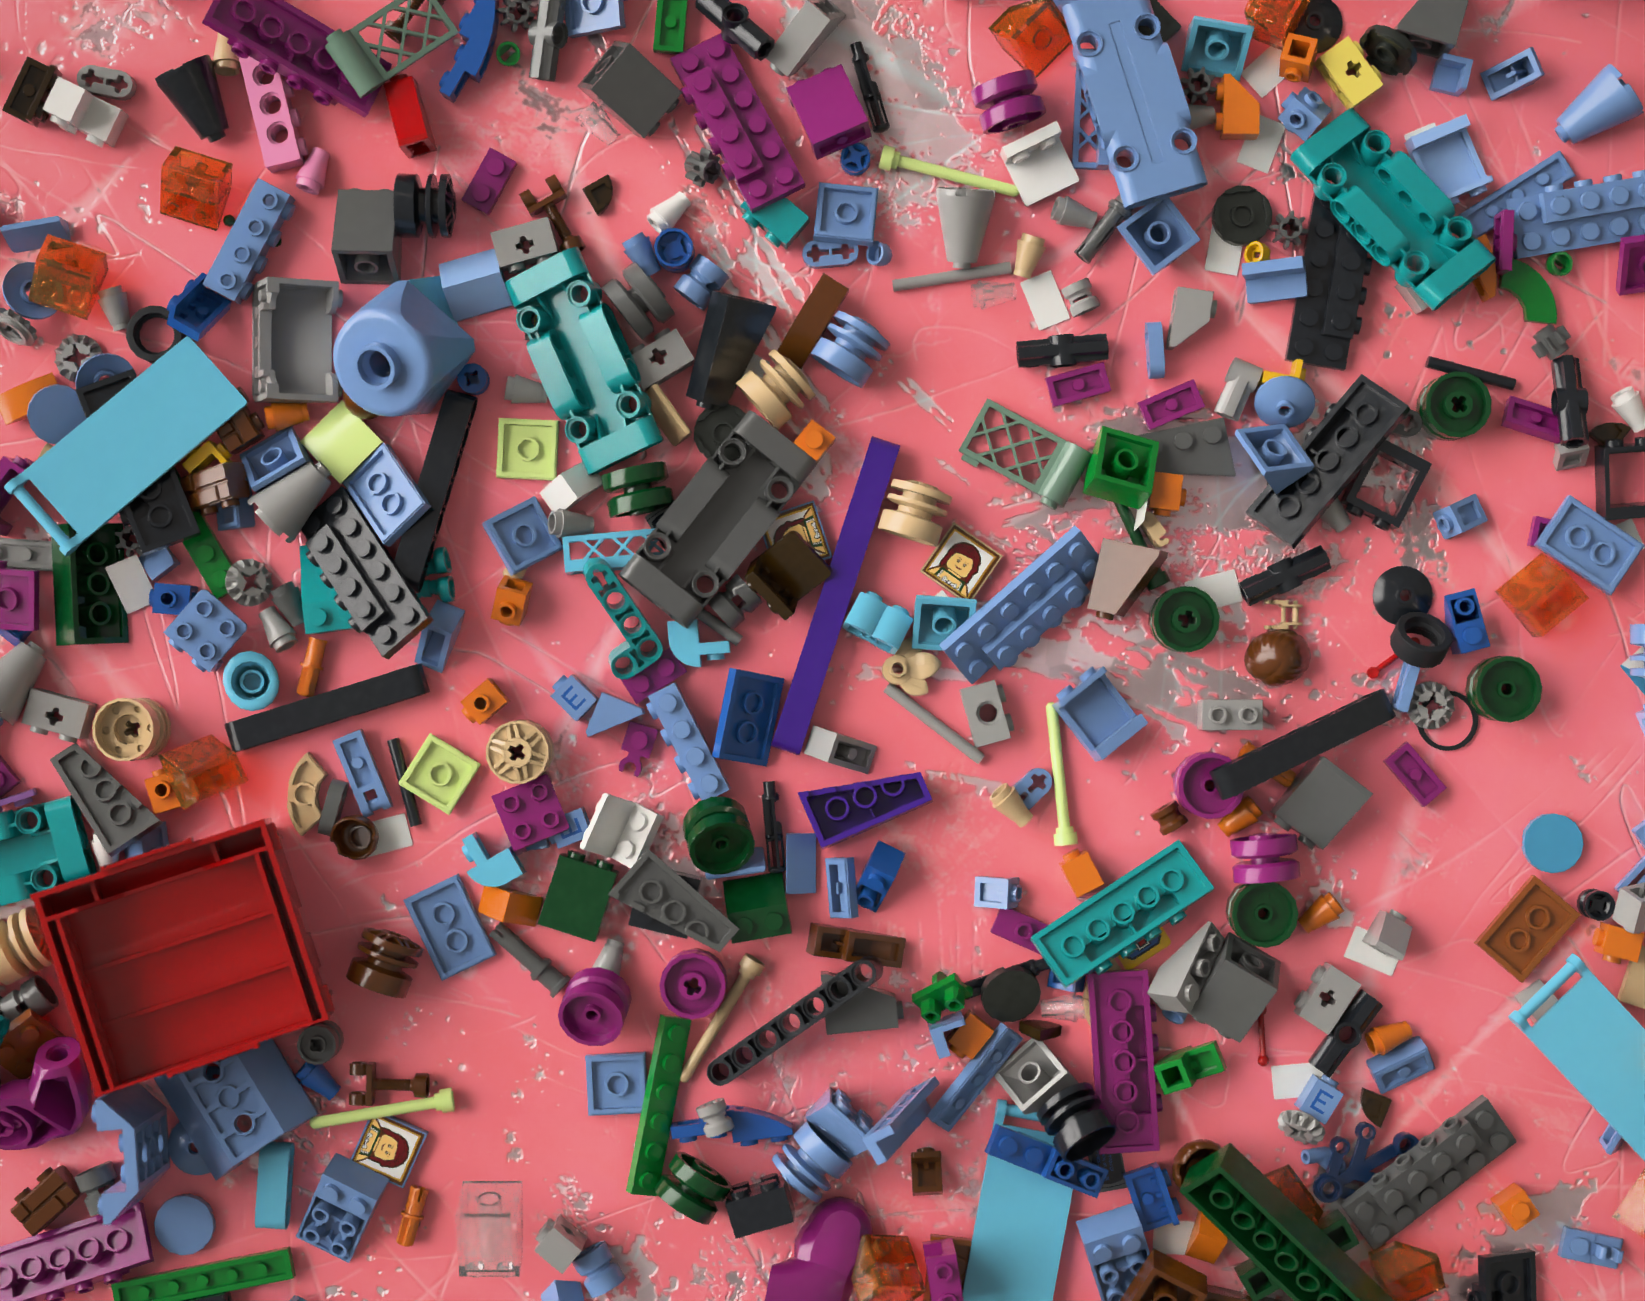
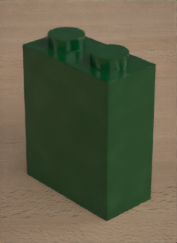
(578, 895)

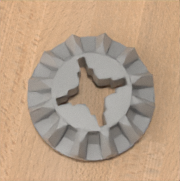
(16, 328)
(67, 349)
(236, 583)
(1438, 717)
(1301, 1126)

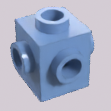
(1303, 112)

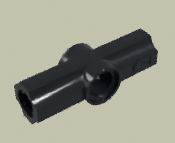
(737, 26)
(1062, 350)
(1569, 401)
(1284, 575)
(1357, 1016)

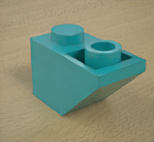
(779, 220)

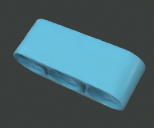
(274, 1185)

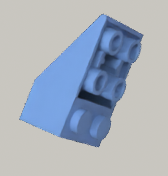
(840, 1121)
(342, 1207)
(1114, 1249)

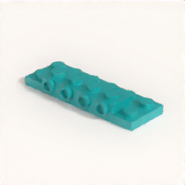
(1122, 915)

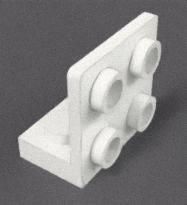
(1039, 164)
(621, 830)

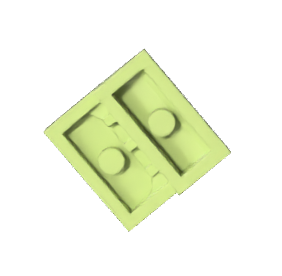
(341, 442)

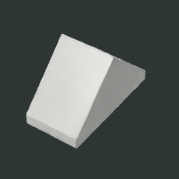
(570, 488)

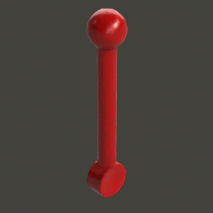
(1373, 672)
(1263, 1060)

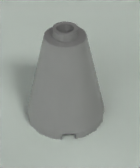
(963, 222)
(292, 499)
(17, 676)

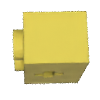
(1354, 88)

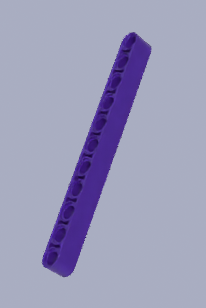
(835, 595)

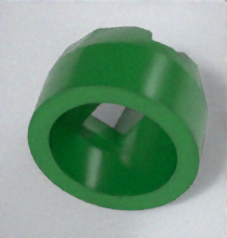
(503, 48)
(1561, 259)

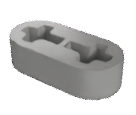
(107, 75)

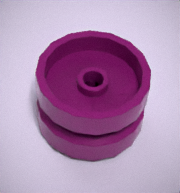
(1008, 101)
(1190, 788)
(1265, 860)
(690, 1001)
(594, 1006)

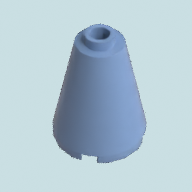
(1599, 107)

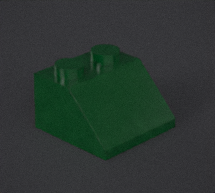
(757, 907)

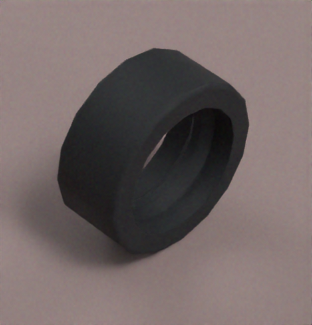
(134, 328)
(1413, 652)

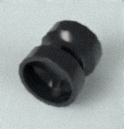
(1601, 906)

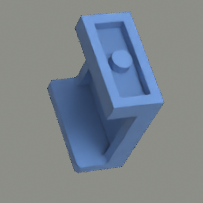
(1097, 714)

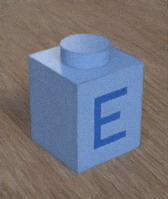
(573, 696)
(578, 823)
(1319, 1097)

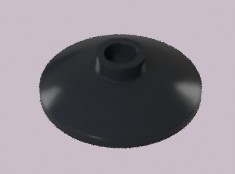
(1329, 23)
(1388, 589)

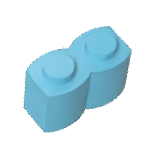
(878, 622)

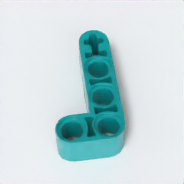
(619, 613)

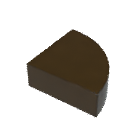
(599, 194)
(1608, 431)
(1040, 1029)
(1374, 1106)

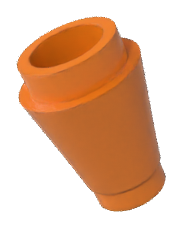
(284, 415)
(1242, 817)
(1321, 912)
(1387, 1037)

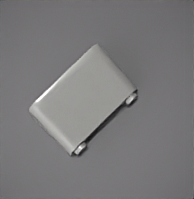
(294, 340)

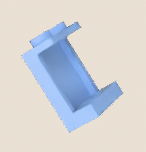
(1450, 159)

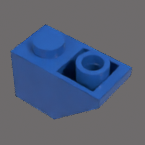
(1465, 622)
(878, 875)

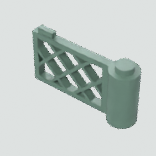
(359, 62)
(1059, 474)

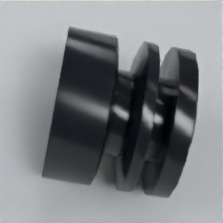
(429, 205)
(1077, 1122)

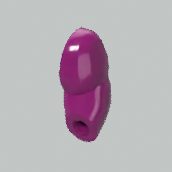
(50, 1101)
(822, 1254)

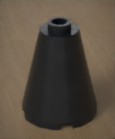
(196, 96)

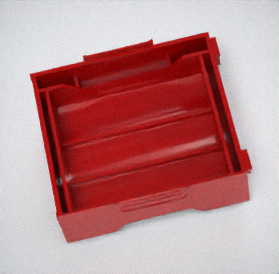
(183, 955)

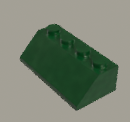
(84, 595)

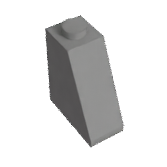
(804, 36)

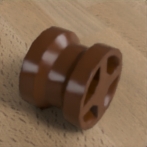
(1169, 817)

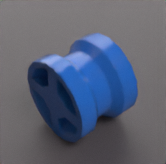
(853, 154)
(478, 382)

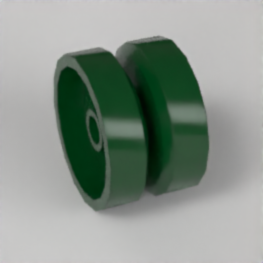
(1437, 401)
(638, 494)
(1201, 616)
(1521, 692)
(718, 835)
(1278, 921)
(693, 1188)

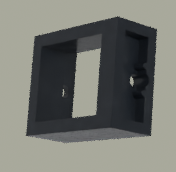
(1401, 458)
(1602, 480)

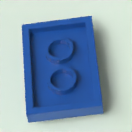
(748, 717)

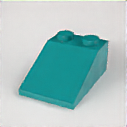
(318, 604)

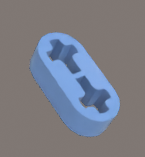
(830, 260)
(1154, 350)
(1037, 793)

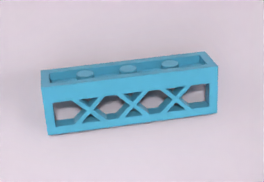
(616, 562)

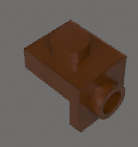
(926, 1172)

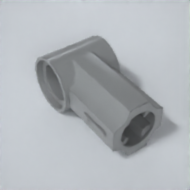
(1240, 382)

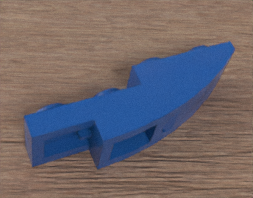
(480, 33)
(748, 1128)
(1045, 1160)

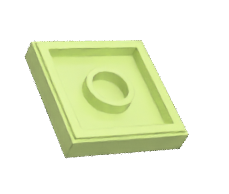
(527, 449)
(439, 774)

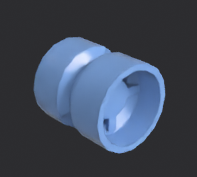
(701, 281)
(600, 1273)

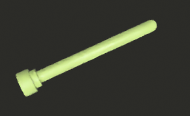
(893, 159)
(1064, 833)
(441, 1101)

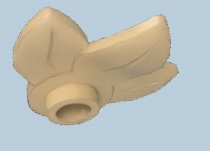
(916, 668)

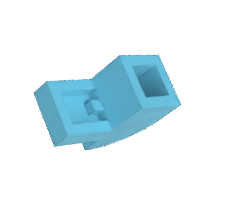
(687, 646)
(491, 870)

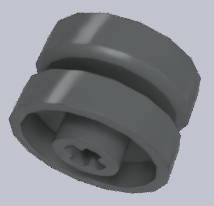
(638, 300)

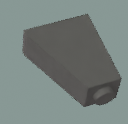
(865, 1012)

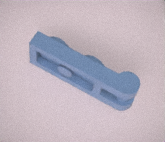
(362, 772)

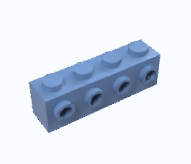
(249, 242)
(688, 741)

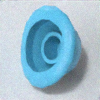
(251, 680)

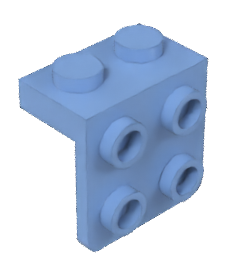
(205, 631)

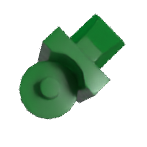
(943, 994)

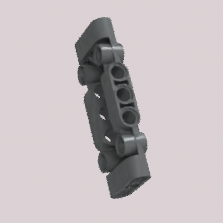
(718, 519)

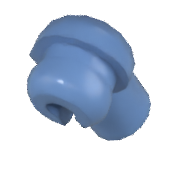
(1319, 1155)

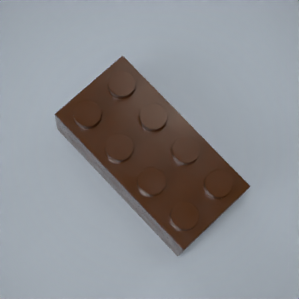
(1166, 1280)

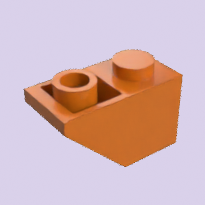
(1238, 111)

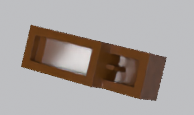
(813, 320)
(854, 944)

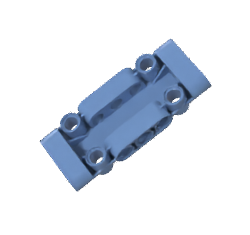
(1135, 99)

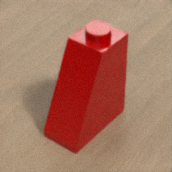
(409, 116)

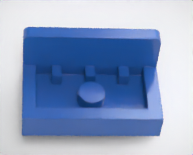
(196, 309)
(1151, 1196)

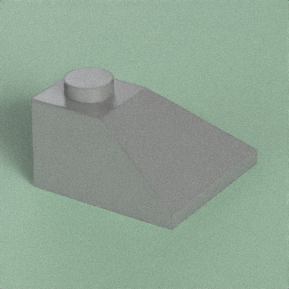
(1033, 1076)

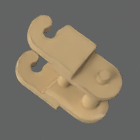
(1154, 530)
(1283, 604)

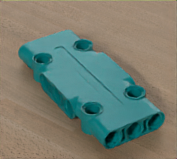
(1392, 208)
(583, 361)
(54, 844)

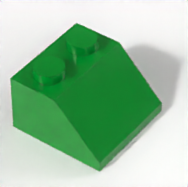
(1121, 468)

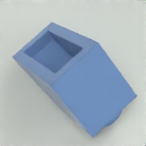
(439, 636)

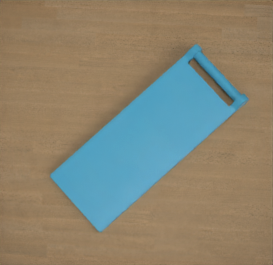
(129, 443)
(1594, 1048)
(1016, 1227)

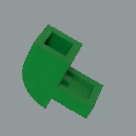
(1187, 1065)

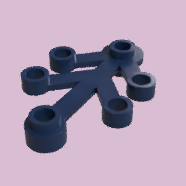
(1359, 1166)

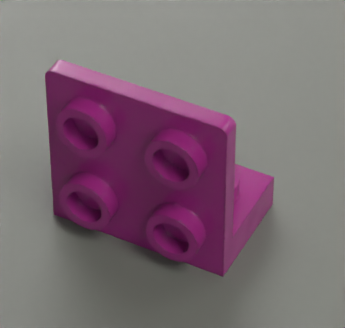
(530, 813)

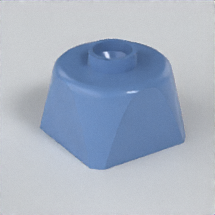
(400, 353)

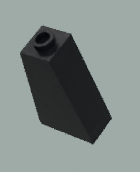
(726, 346)

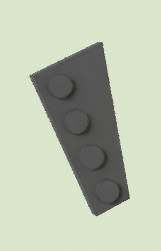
(1194, 449)
(106, 804)
(668, 898)

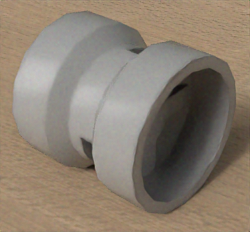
(1078, 291)
(714, 1115)

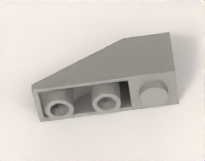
(1185, 972)

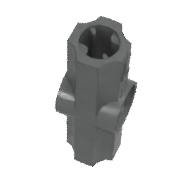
(547, 37)

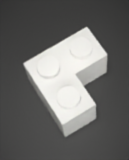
(79, 110)

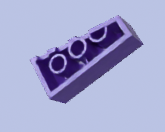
(858, 807)

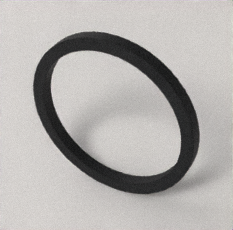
(1466, 740)

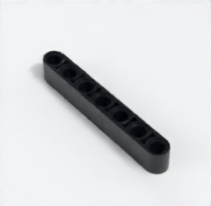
(436, 484)
(327, 708)
(1302, 744)
(781, 1024)

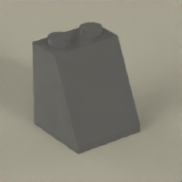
(1433, 25)
(630, 89)
(366, 237)
(1319, 802)
(1237, 988)

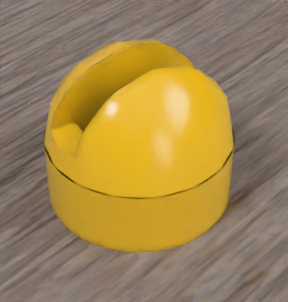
(1256, 247)

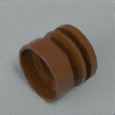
(384, 964)

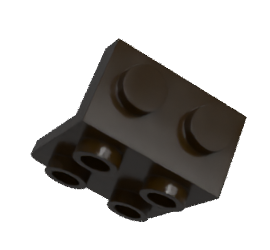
(31, 92)
(786, 573)

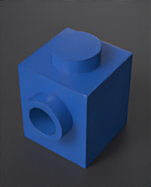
(171, 597)

